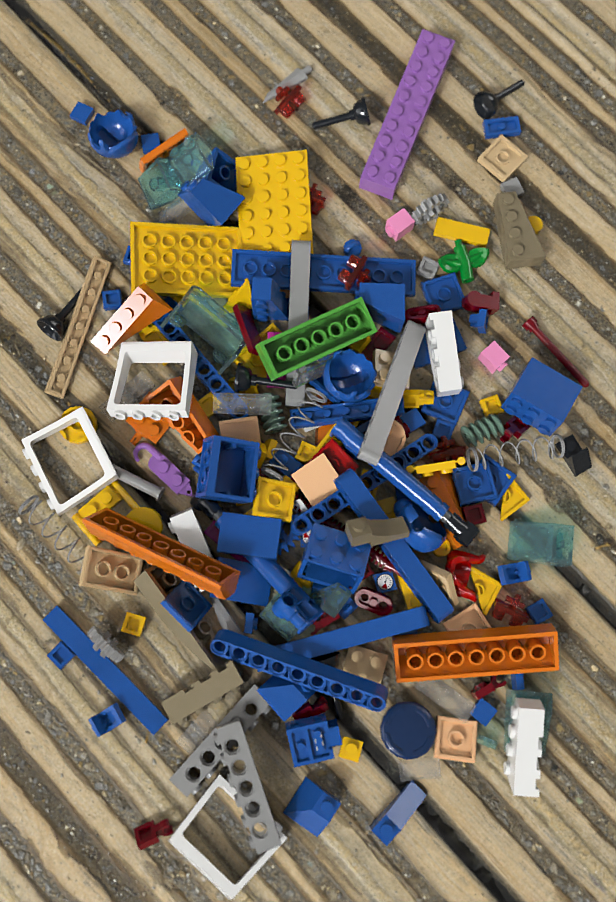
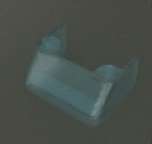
(210, 322)

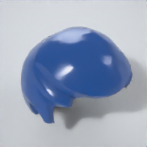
(113, 134)
(349, 376)

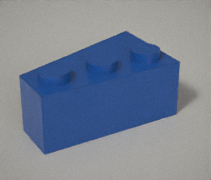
(268, 301)

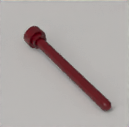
(532, 326)

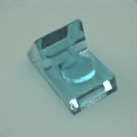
(331, 598)

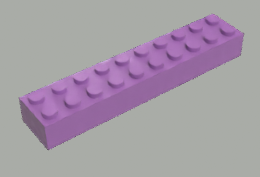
(406, 114)

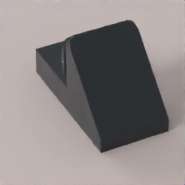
(576, 458)

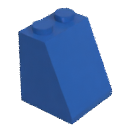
(210, 200)
(384, 303)

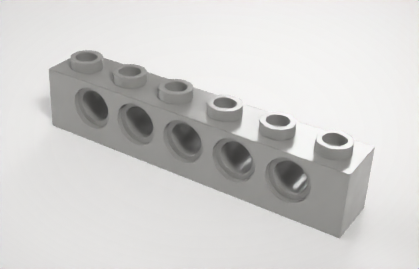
(182, 777)
(269, 837)

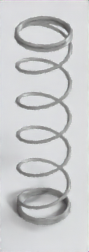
(551, 445)
(274, 475)
(32, 507)

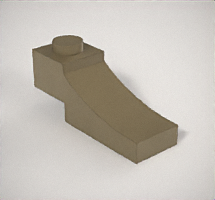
(375, 531)

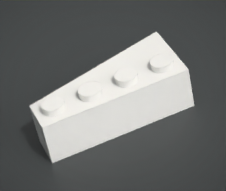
(443, 353)
(189, 531)
(524, 746)

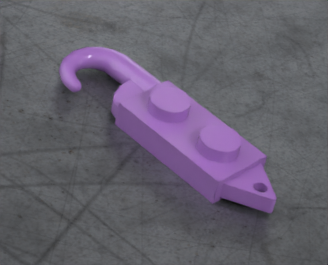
(165, 470)

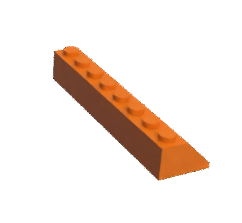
(163, 552)
(475, 652)

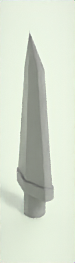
(292, 80)
(224, 617)

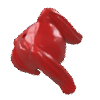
(460, 566)

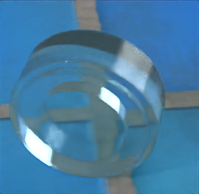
(487, 742)

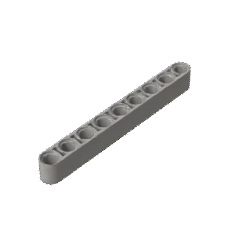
(298, 305)
(391, 393)

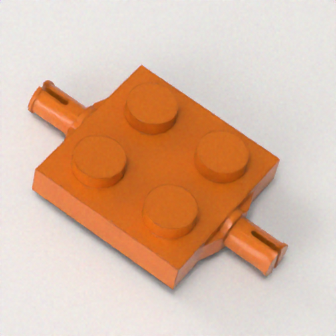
(148, 428)

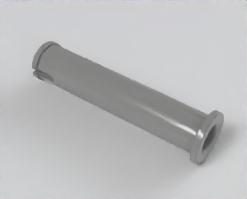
(140, 483)

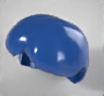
(424, 534)

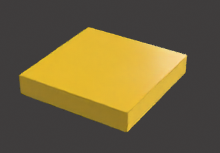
(274, 499)

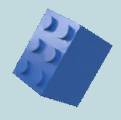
(541, 397)
(228, 469)
(332, 559)

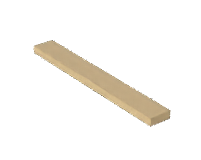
(78, 327)

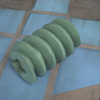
(272, 422)
(481, 429)

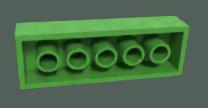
(316, 338)

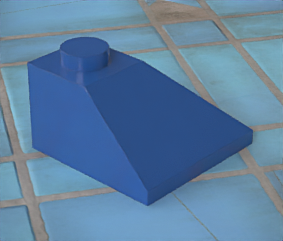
(224, 170)
(284, 695)
(312, 807)

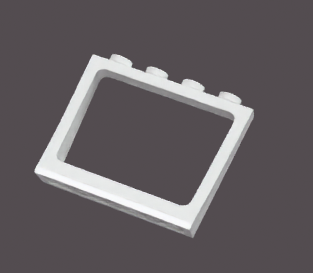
(153, 353)
(110, 473)
(205, 866)

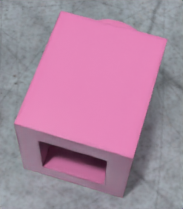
(399, 224)
(494, 358)

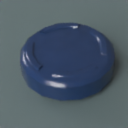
(408, 730)

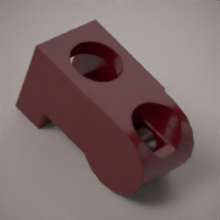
(474, 301)

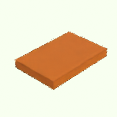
(162, 150)

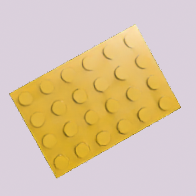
(275, 200)
(183, 255)

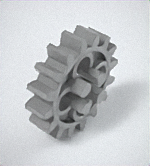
(430, 209)
(105, 644)

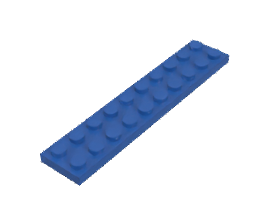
(323, 270)

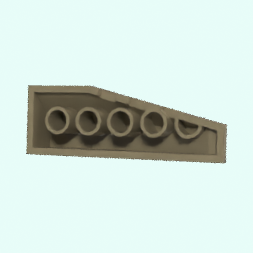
(155, 587)

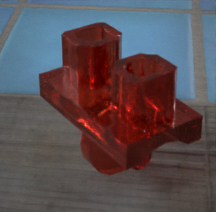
(294, 96)
(317, 200)
(349, 278)
(455, 452)
(501, 607)

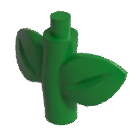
(464, 261)

